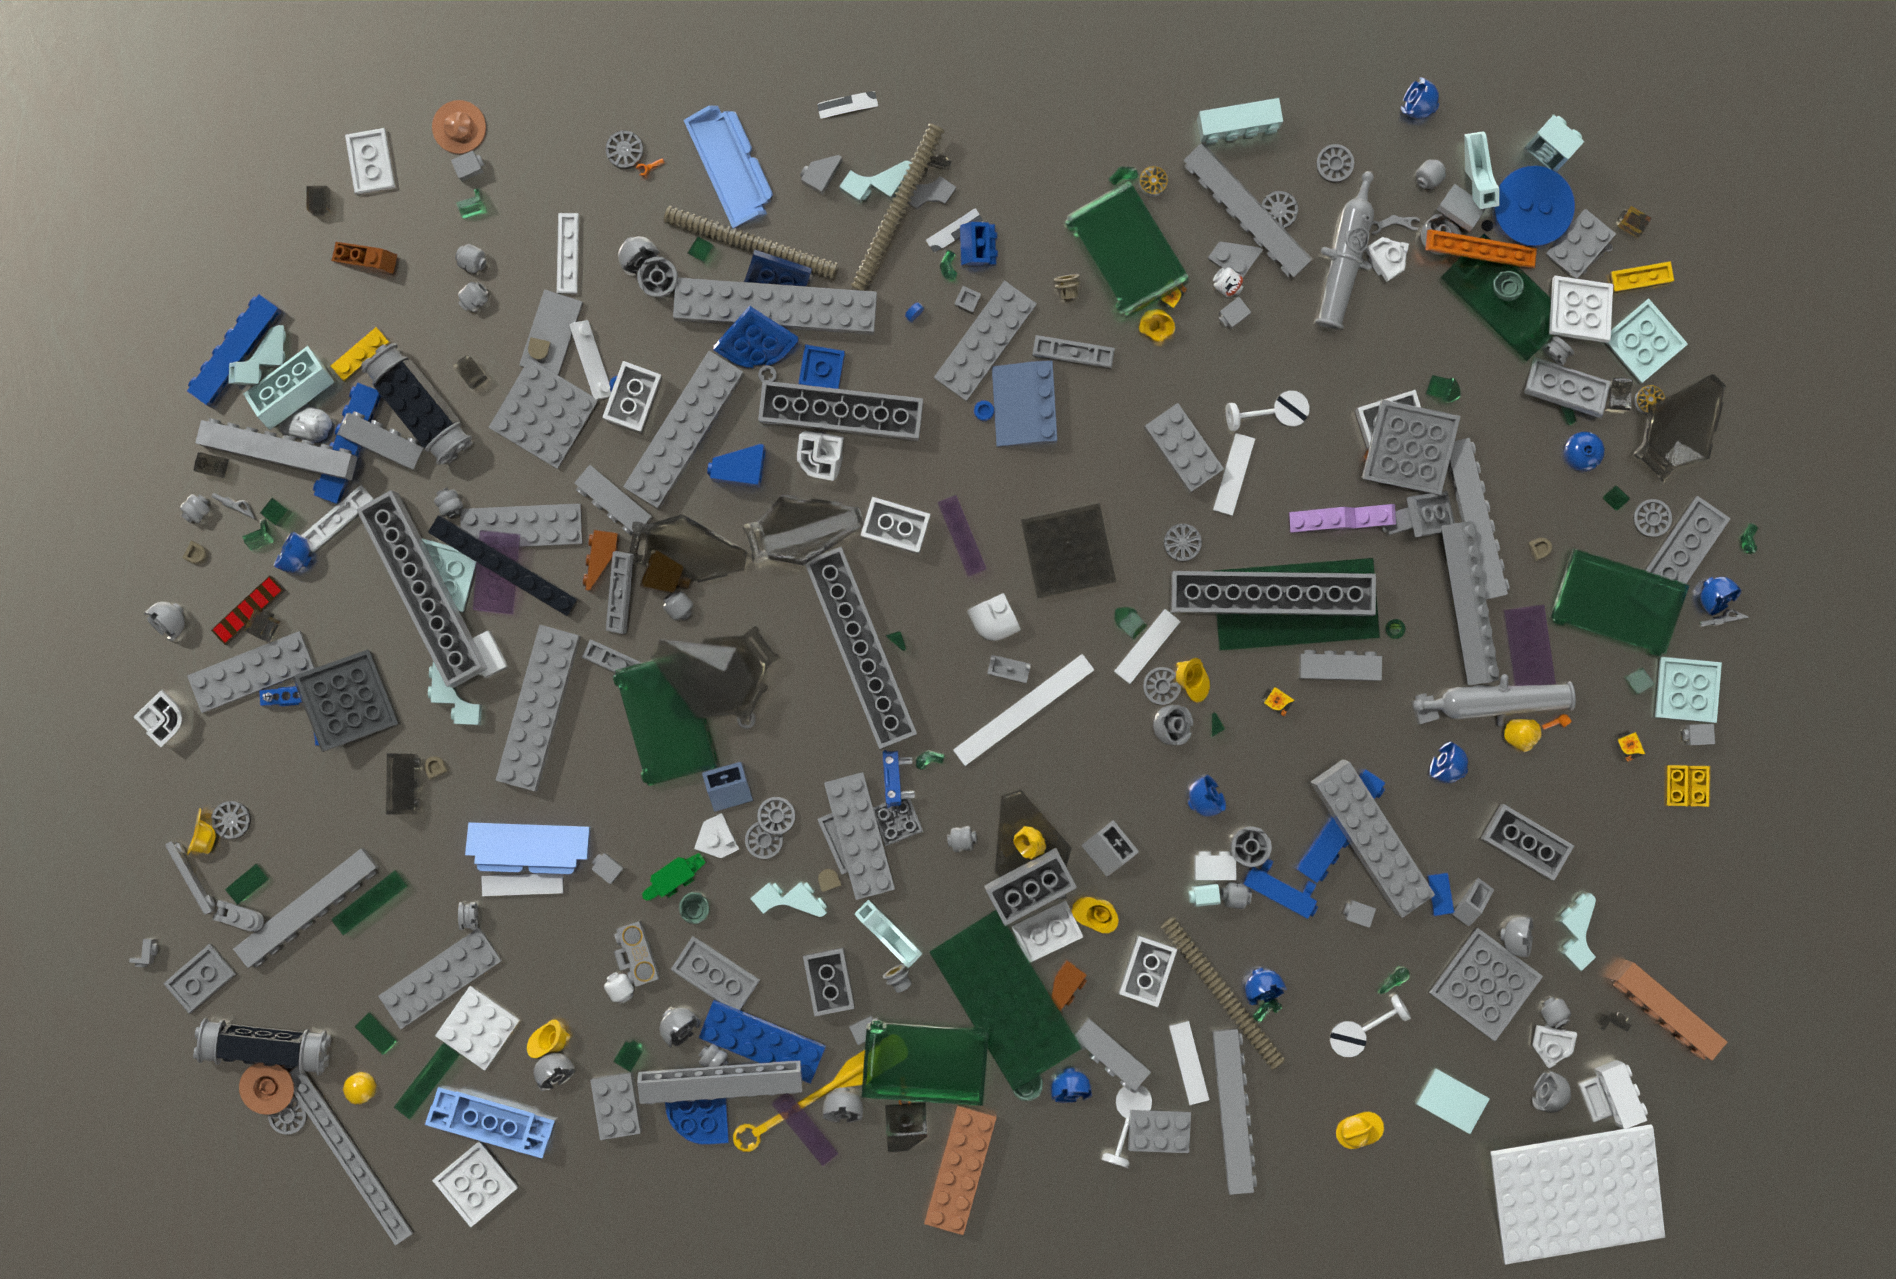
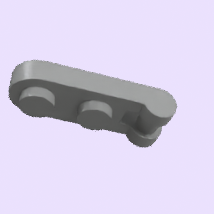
(238, 916)

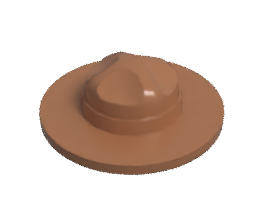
(458, 127)
(266, 1088)

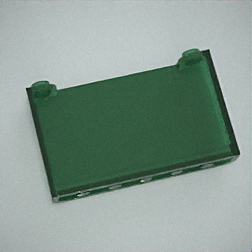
(1128, 248)
(1619, 601)
(664, 729)
(925, 1063)

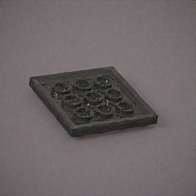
(1068, 550)

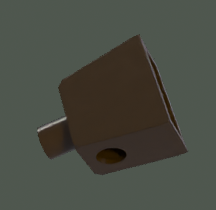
(663, 574)

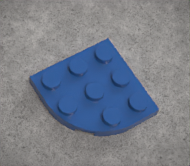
(755, 340)
(700, 1120)

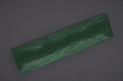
(369, 902)
(426, 1080)

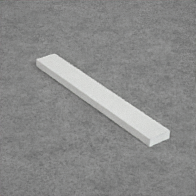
(1023, 709)

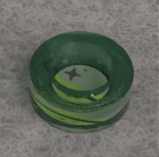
(1395, 629)

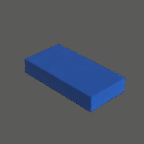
(1442, 900)

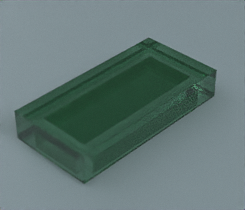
(247, 884)
(375, 1033)

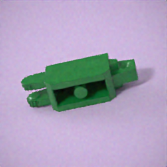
(673, 875)

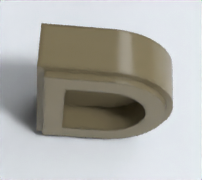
(538, 348)
(1540, 548)
(195, 553)
(435, 767)
(828, 879)

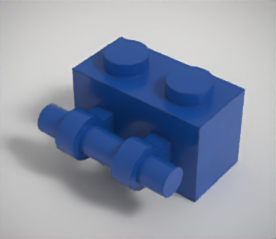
(978, 243)

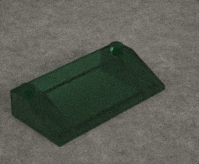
(1520, 322)

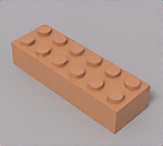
(1664, 1007)
(960, 1169)

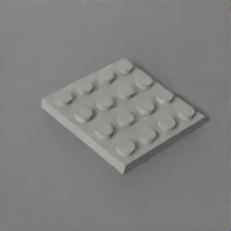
(543, 413)
(1411, 446)
(1485, 984)

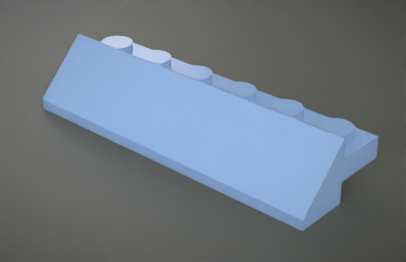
(490, 1122)

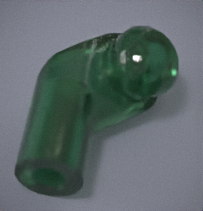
(1123, 172)
(946, 267)
(1569, 415)
(1747, 539)
(927, 757)
(1266, 1008)

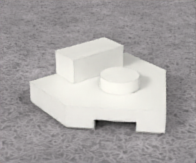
(1387, 257)
(716, 838)
(1553, 1044)

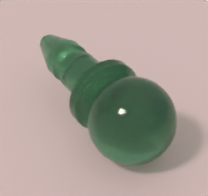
(1400, 975)

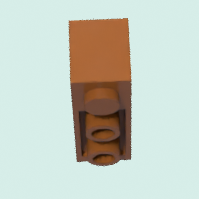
(364, 257)
(602, 549)
(1066, 983)

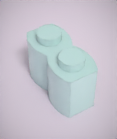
(1204, 895)

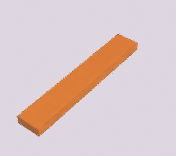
(1480, 248)

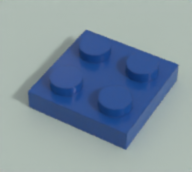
(821, 367)

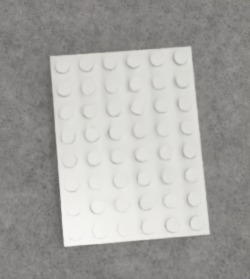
(1578, 1194)

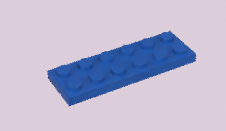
(759, 1039)

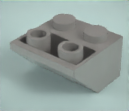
(1110, 848)

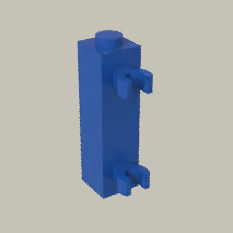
(1280, 892)

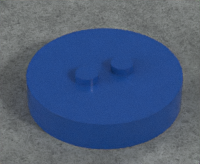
(1534, 206)

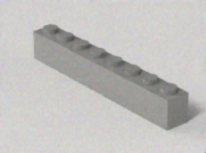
(1248, 210)
(275, 449)
(1474, 508)
(1470, 603)
(306, 907)
(719, 1082)
(1233, 1111)

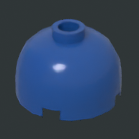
(1421, 99)
(1577, 457)
(293, 554)
(1718, 594)
(1450, 765)
(1205, 797)
(1264, 986)
(1070, 1086)

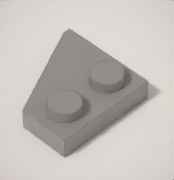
(1235, 256)

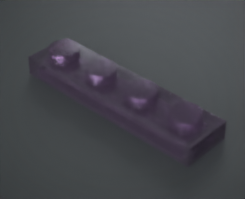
(962, 535)
(805, 1128)

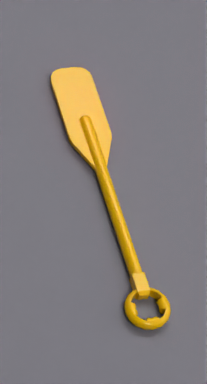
(849, 1075)

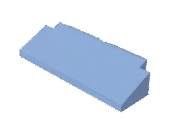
(729, 165)
(536, 846)

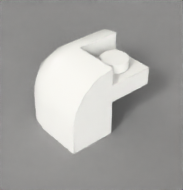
(820, 454)
(994, 618)
(160, 718)

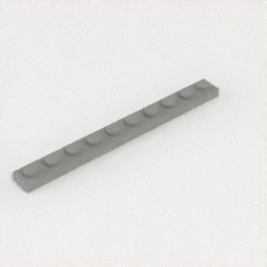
(349, 1157)

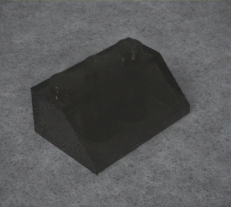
(402, 784)

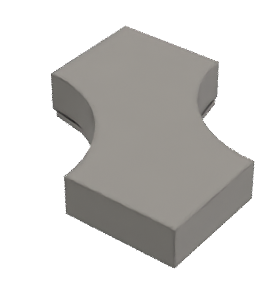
(938, 191)

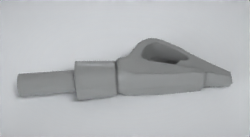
(234, 505)
(1723, 619)

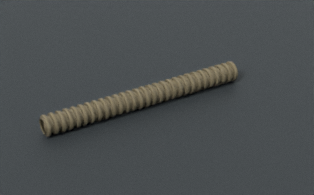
(898, 207)
(748, 241)
(1223, 993)

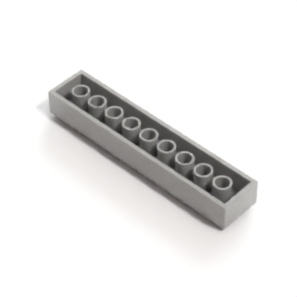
(787, 305)
(422, 589)
(1273, 593)
(860, 648)

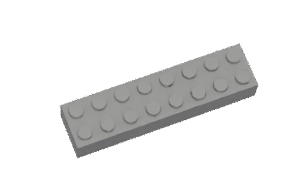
(840, 410)
(684, 430)
(538, 708)
(1372, 838)

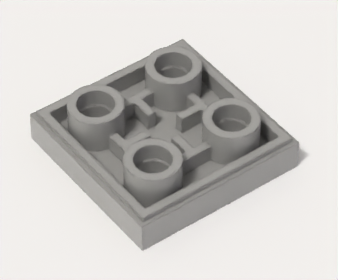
(1460, 208)
(897, 821)

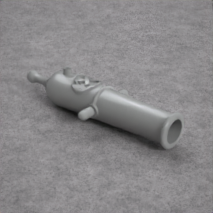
(1347, 256)
(1501, 700)

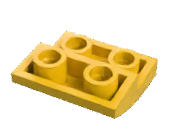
(1688, 785)

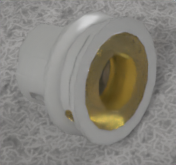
(898, 978)

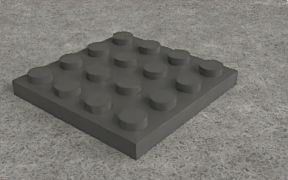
(345, 700)

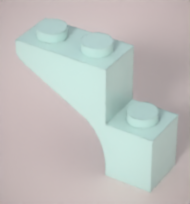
(1478, 167)
(885, 183)
(268, 354)
(463, 712)
(799, 898)
(1576, 922)
(888, 933)

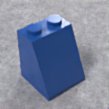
(739, 467)

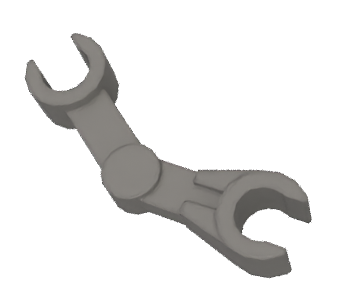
(1394, 219)

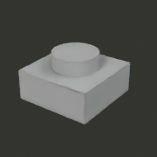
(967, 299)

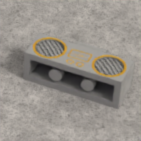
(636, 945)

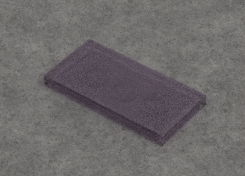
(492, 591)
(1529, 646)

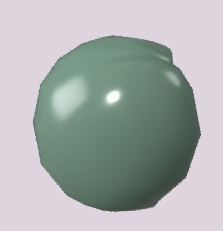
(1508, 285)
(694, 908)
(1030, 1090)

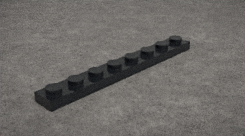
(502, 565)

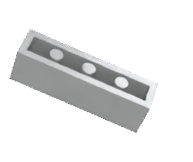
(379, 440)
(611, 498)
(1340, 667)
(1113, 1055)

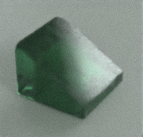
(701, 249)
(1616, 497)
(897, 639)
(1639, 681)
(1215, 725)

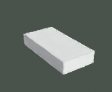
(1595, 1099)

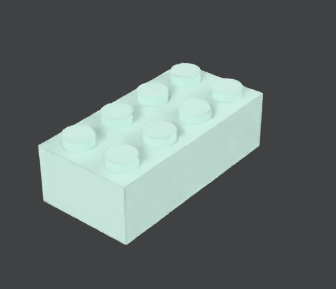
(1240, 120)
(1554, 143)
(288, 388)

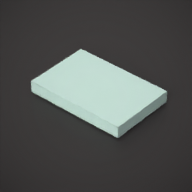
(1452, 1101)

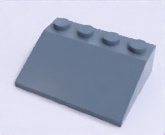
(1024, 403)

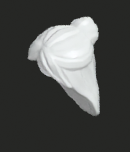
(307, 424)

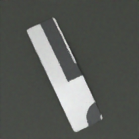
(847, 104)
(952, 231)

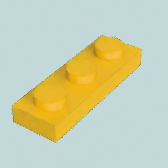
(1642, 276)
(351, 361)

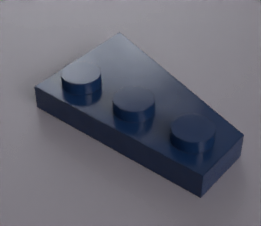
(775, 270)

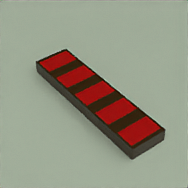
(240, 615)

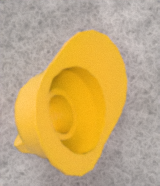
(1193, 678)
(203, 837)
(1095, 914)
(547, 1039)
(1359, 1130)

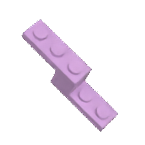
(1342, 518)

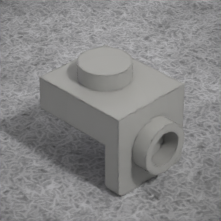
(149, 950)

